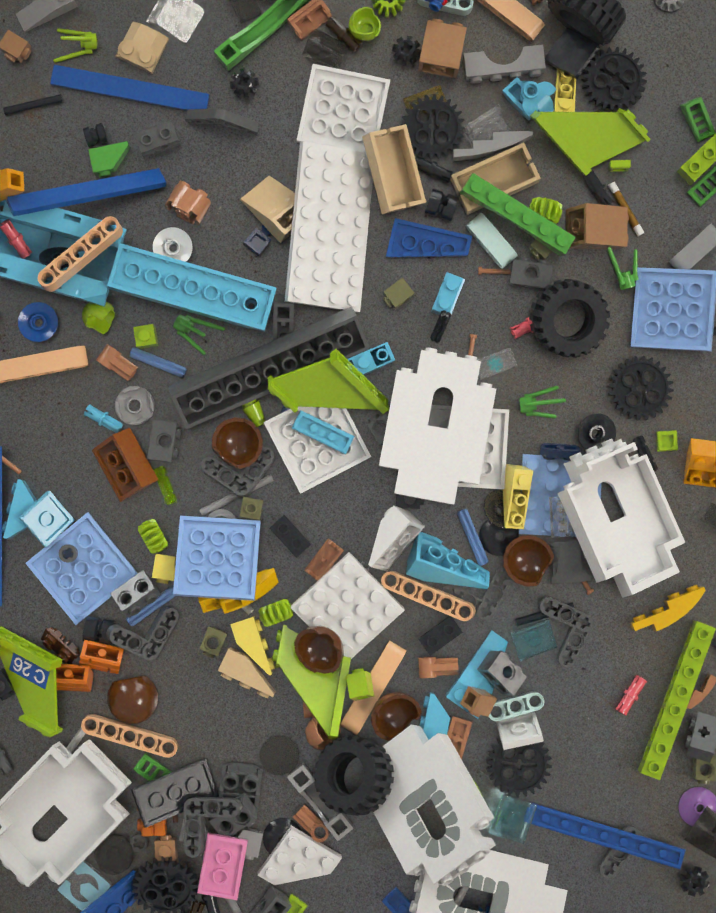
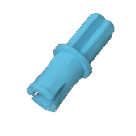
(103, 419)

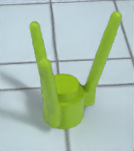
(87, 39)

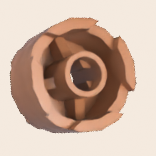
(188, 203)

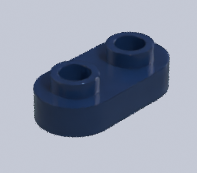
(554, 450)

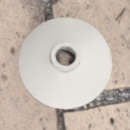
(170, 237)

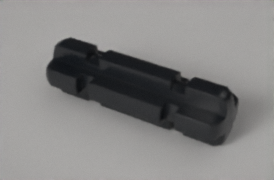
(440, 326)
(643, 450)

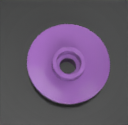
(690, 801)

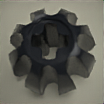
(401, 54)
(240, 88)
(692, 887)

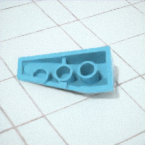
(438, 564)
(470, 675)

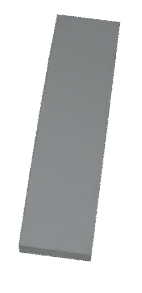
(500, 142)

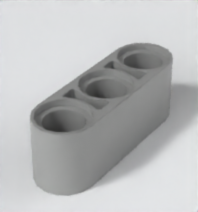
(695, 249)

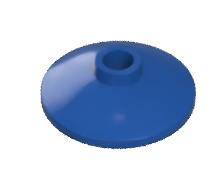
(28, 318)

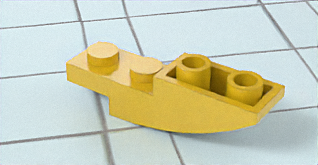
(265, 582)
(676, 607)

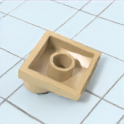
(142, 47)

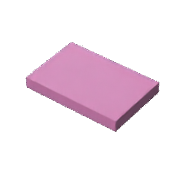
(222, 866)

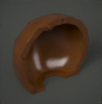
(237, 442)
(527, 560)
(319, 649)
(132, 699)
(393, 714)

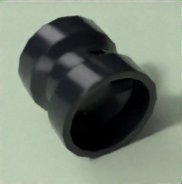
(94, 135)

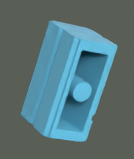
(448, 293)

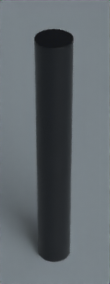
(33, 104)
(538, 616)

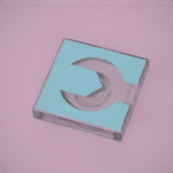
(84, 886)

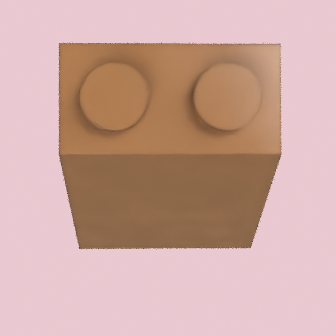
(442, 48)
(597, 226)

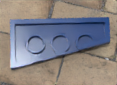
(420, 240)
(116, 898)

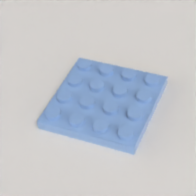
(674, 309)
(547, 481)
(217, 558)
(89, 579)

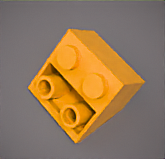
(701, 463)

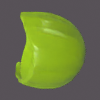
(364, 24)
(98, 316)

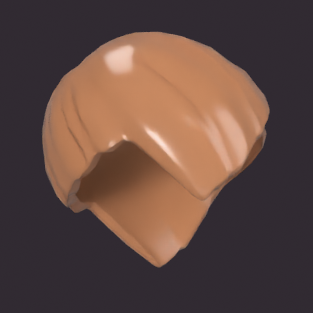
(316, 736)

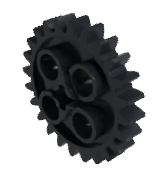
(625, 64)
(450, 127)
(622, 391)
(517, 782)
(166, 881)

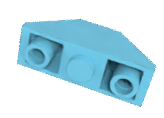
(373, 359)
(22, 500)
(435, 719)

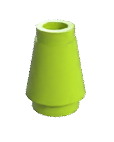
(254, 412)

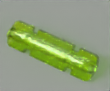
(165, 485)

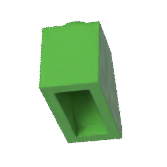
(108, 158)

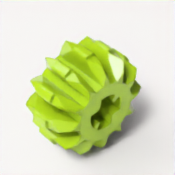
(385, 6)
(547, 208)
(152, 536)
(275, 612)

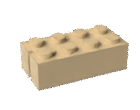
(394, 169)
(505, 171)

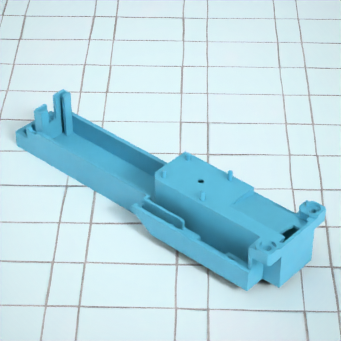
(131, 272)

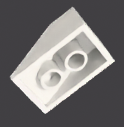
(393, 537)

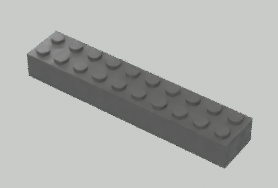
(247, 375)

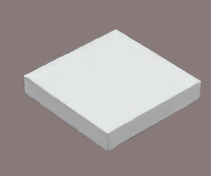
(519, 731)

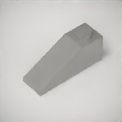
(43, 11)

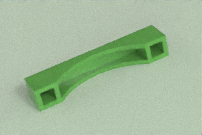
(249, 38)
(499, 202)

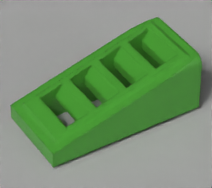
(685, 107)
(700, 202)
(138, 768)

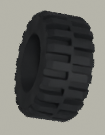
(590, 18)
(594, 322)
(375, 781)

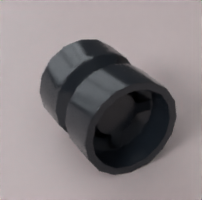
(434, 205)
(92, 627)

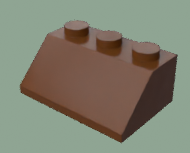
(124, 464)

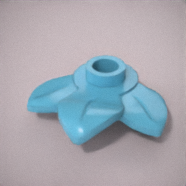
(540, 99)

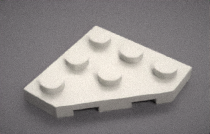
(298, 859)

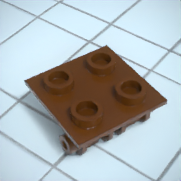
(52, 641)

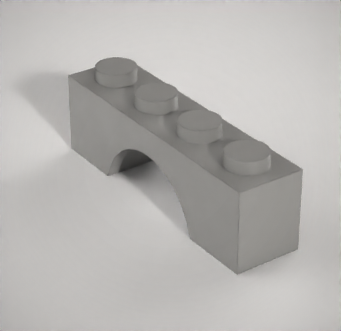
(480, 67)
(304, 782)
(252, 835)

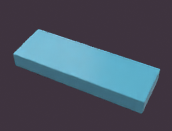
(323, 432)

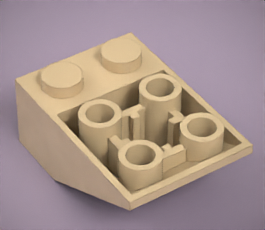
(272, 206)
(242, 668)

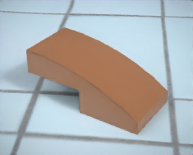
(698, 696)

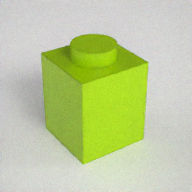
(145, 336)
(360, 685)

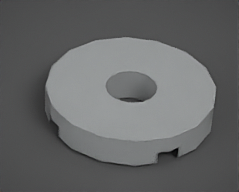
(146, 410)

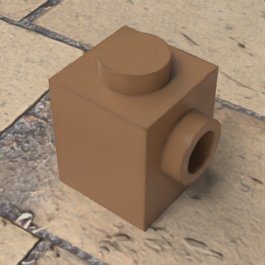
(15, 47)
(478, 701)
(166, 847)

